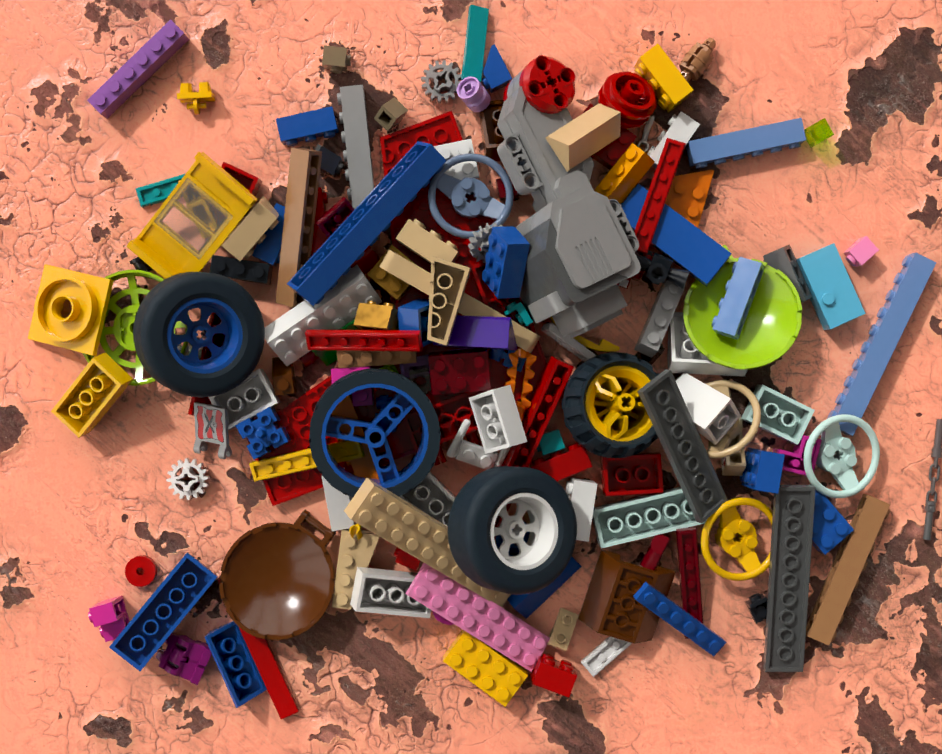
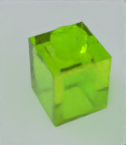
(818, 133)

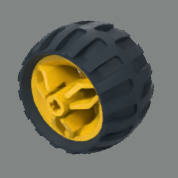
(615, 405)

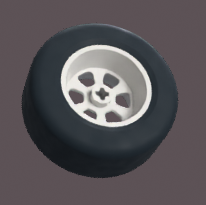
(550, 528)

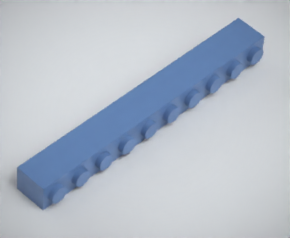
(883, 339)

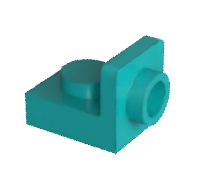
(522, 316)

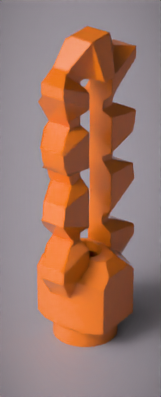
(528, 374)

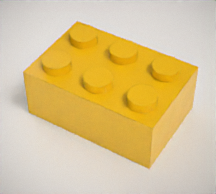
(664, 77)

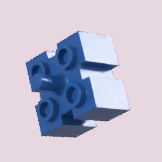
(263, 432)

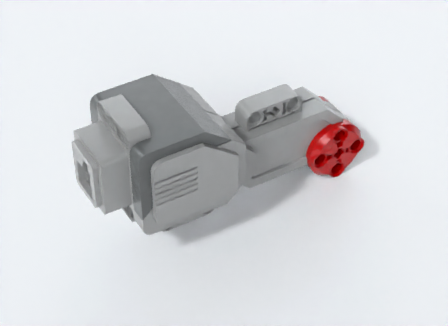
(577, 235)

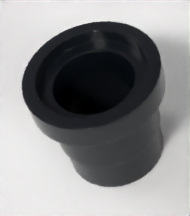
(139, 264)

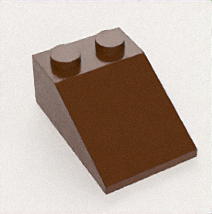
(490, 132)

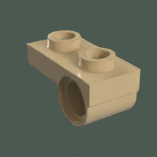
(563, 629)

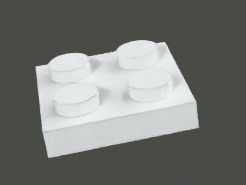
(464, 169)

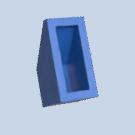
(495, 71)

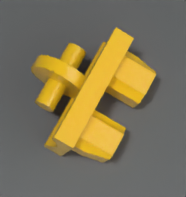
(194, 98)

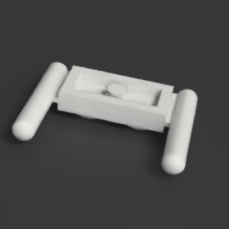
(473, 453)

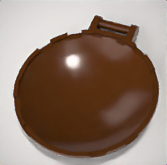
(278, 578)

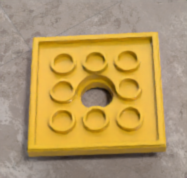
(89, 303)

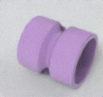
(473, 94)

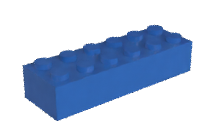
(163, 611)

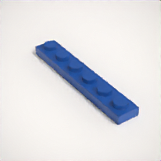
(679, 619)

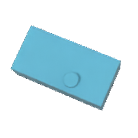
(830, 287)

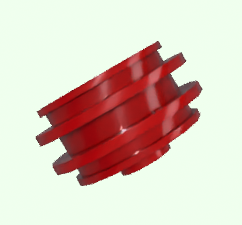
(630, 96)

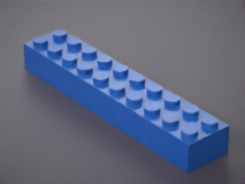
(367, 222)

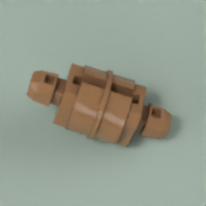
(697, 59)

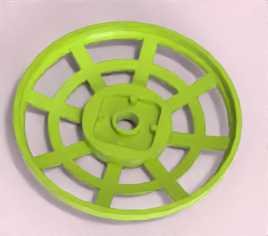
(124, 323)

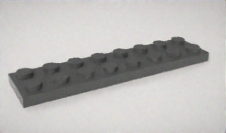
(682, 445)

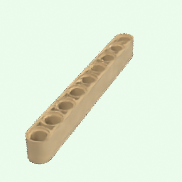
(469, 306)

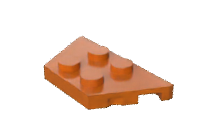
(689, 194)

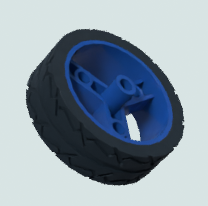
(406, 398)

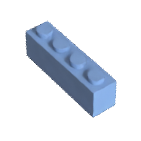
(738, 298)

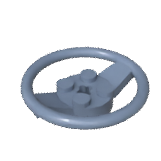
(458, 190)

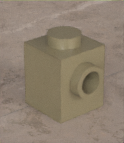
(336, 59)
(391, 114)

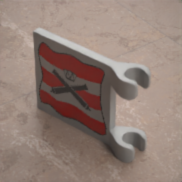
(211, 427)

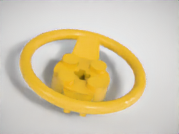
(743, 546)

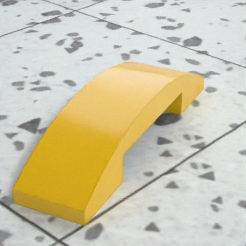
(603, 346)

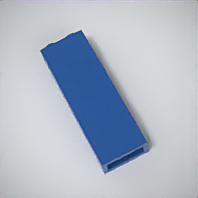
(679, 239)

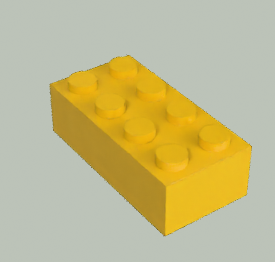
(92, 394)
(485, 667)

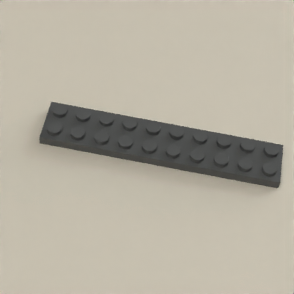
(789, 578)

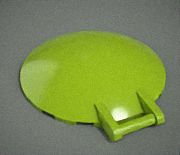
(768, 328)

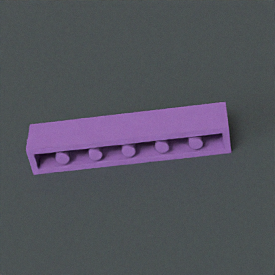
(138, 69)

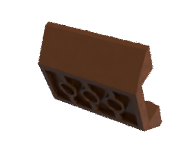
(610, 600)

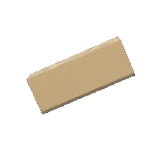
(585, 135)

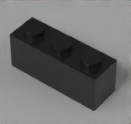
(242, 270)

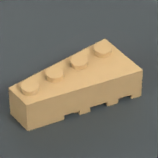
(446, 293)
(352, 554)

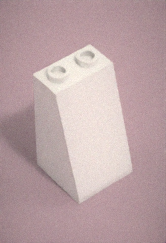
(710, 410)

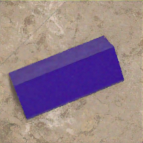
(482, 333)

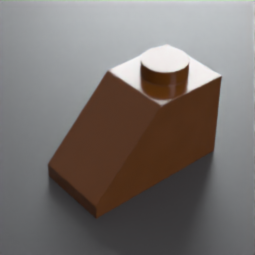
(283, 377)

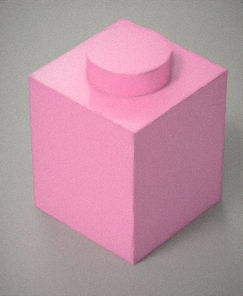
(860, 251)

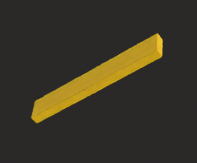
(302, 460)

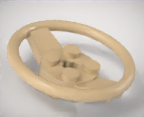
(721, 449)

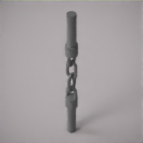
(930, 506)

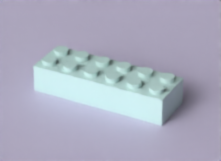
(642, 517)

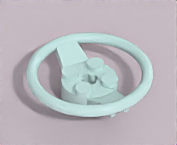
(845, 456)

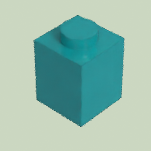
(550, 442)

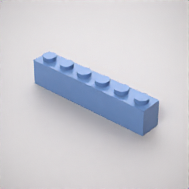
(745, 142)

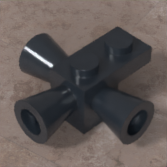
(660, 269)

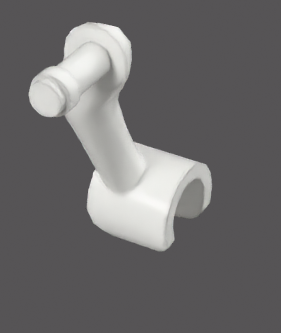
(645, 133)

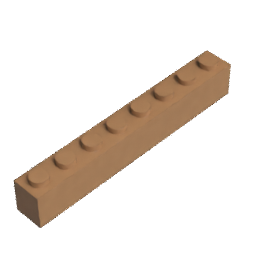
(298, 220)
(846, 569)

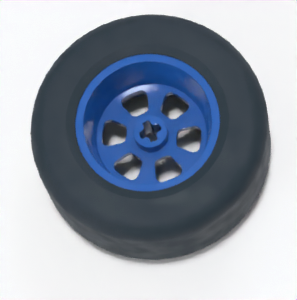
(170, 303)

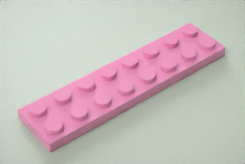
(478, 616)

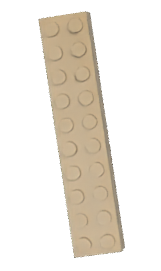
(412, 532)

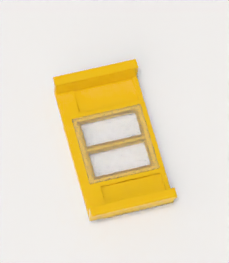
(193, 220)

